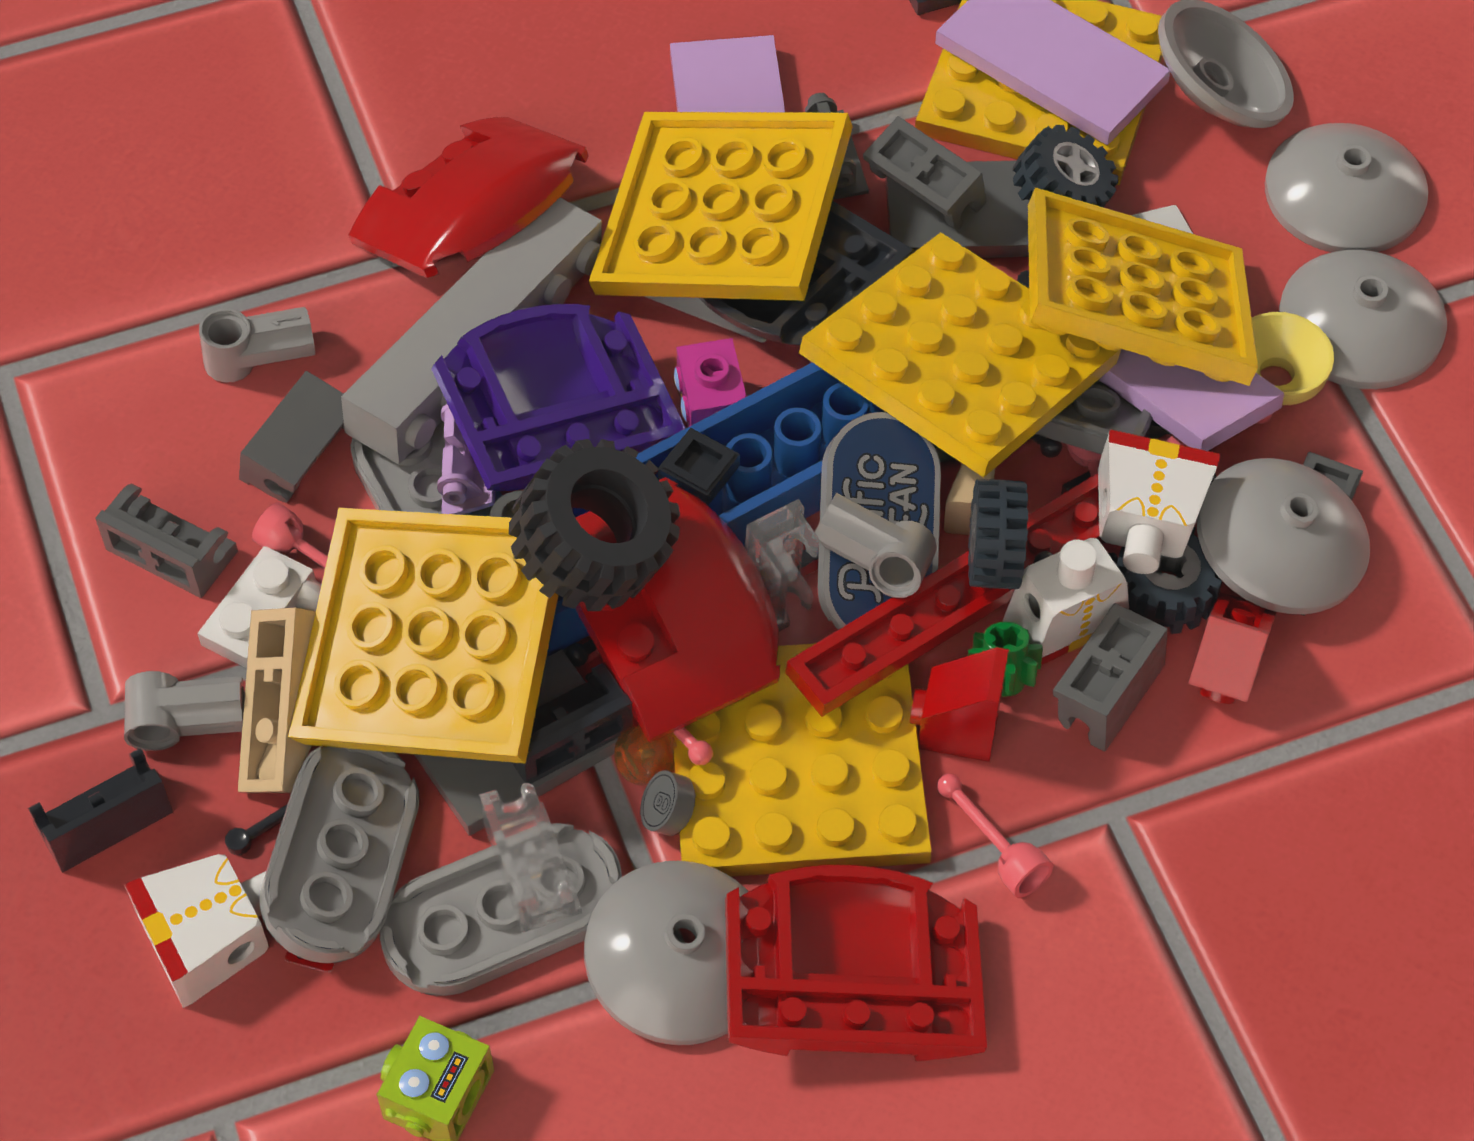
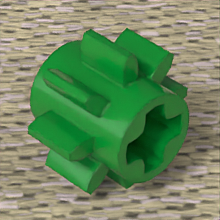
(1022, 660)

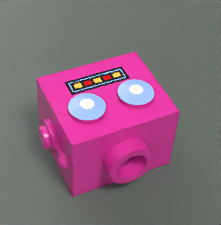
(707, 378)

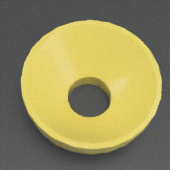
(1297, 347)

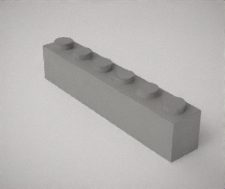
(398, 397)

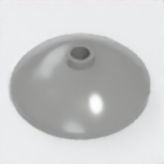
(1224, 65)
(1346, 188)
(1377, 337)
(1270, 551)
(643, 972)

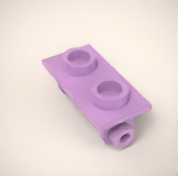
(460, 480)

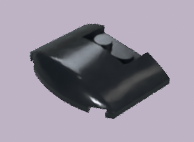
(847, 262)

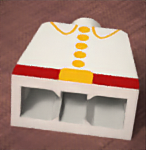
(1151, 496)
(1067, 597)
(200, 923)

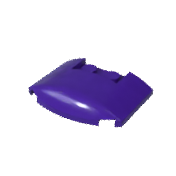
(552, 380)

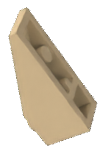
(272, 682)

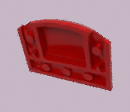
(468, 195)
(696, 629)
(853, 965)

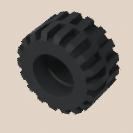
(617, 491)

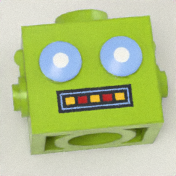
(434, 1081)

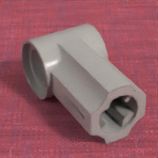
(237, 342)
(891, 552)
(164, 708)

